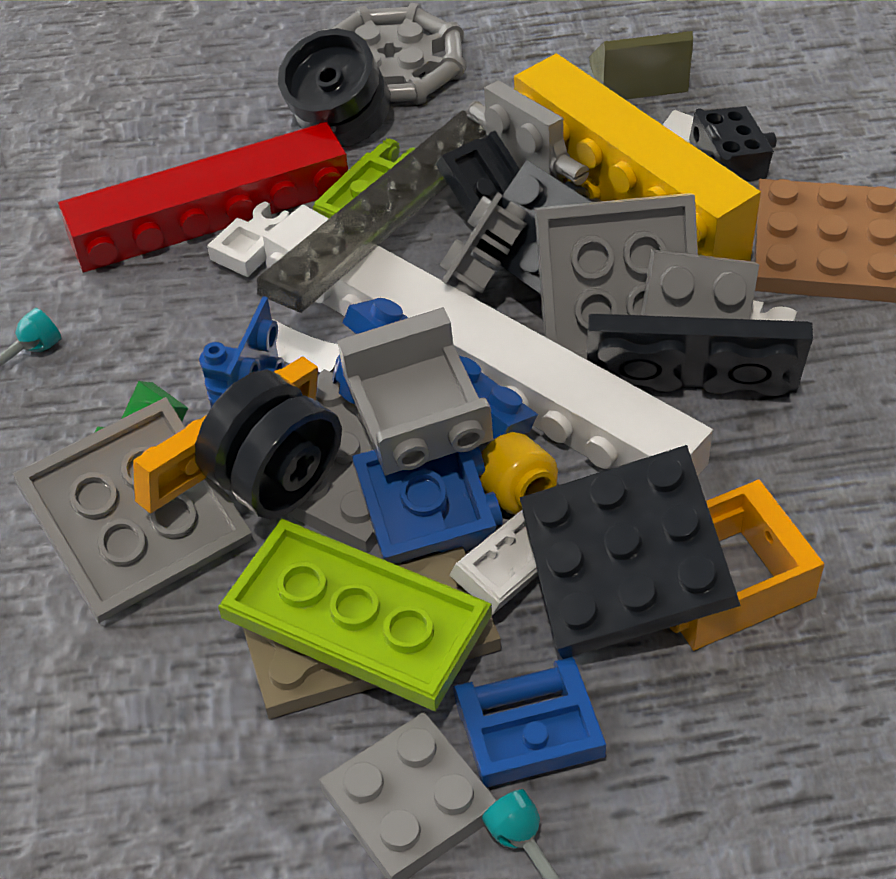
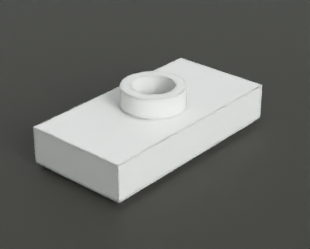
(499, 564)

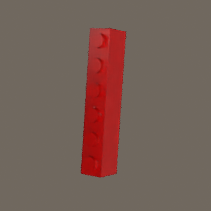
(201, 196)

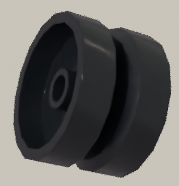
(335, 82)
(268, 443)

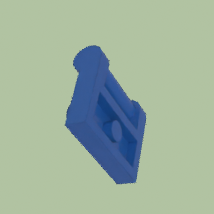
(532, 736)

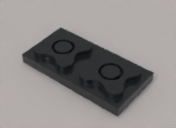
(701, 352)

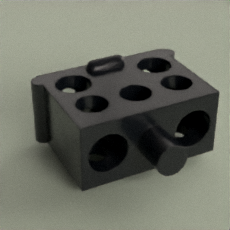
(734, 141)

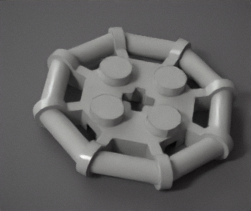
(410, 48)

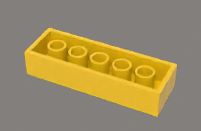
(641, 158)

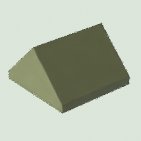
(644, 65)

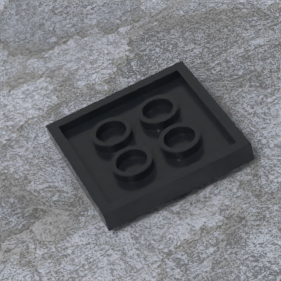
(627, 552)

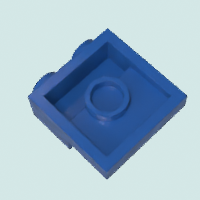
(428, 506)

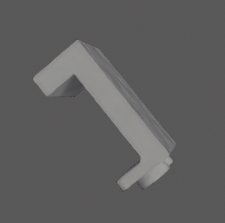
(414, 392)

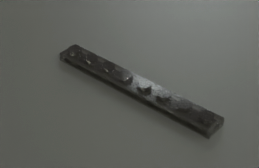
(365, 221)

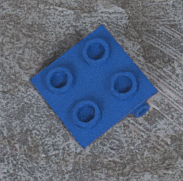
(255, 353)

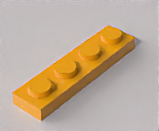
(171, 467)

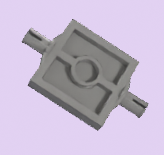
(527, 131)

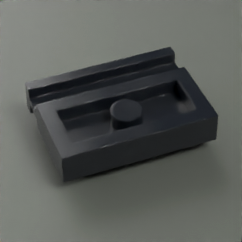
(478, 170)

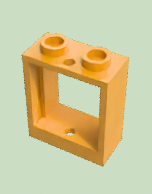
(780, 547)

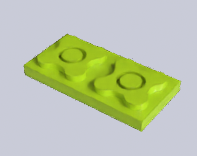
(357, 613)

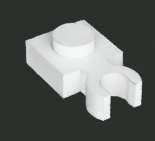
(242, 243)

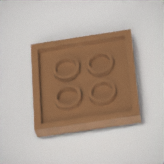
(826, 240)

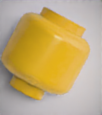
(516, 469)

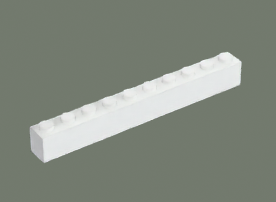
(571, 395)

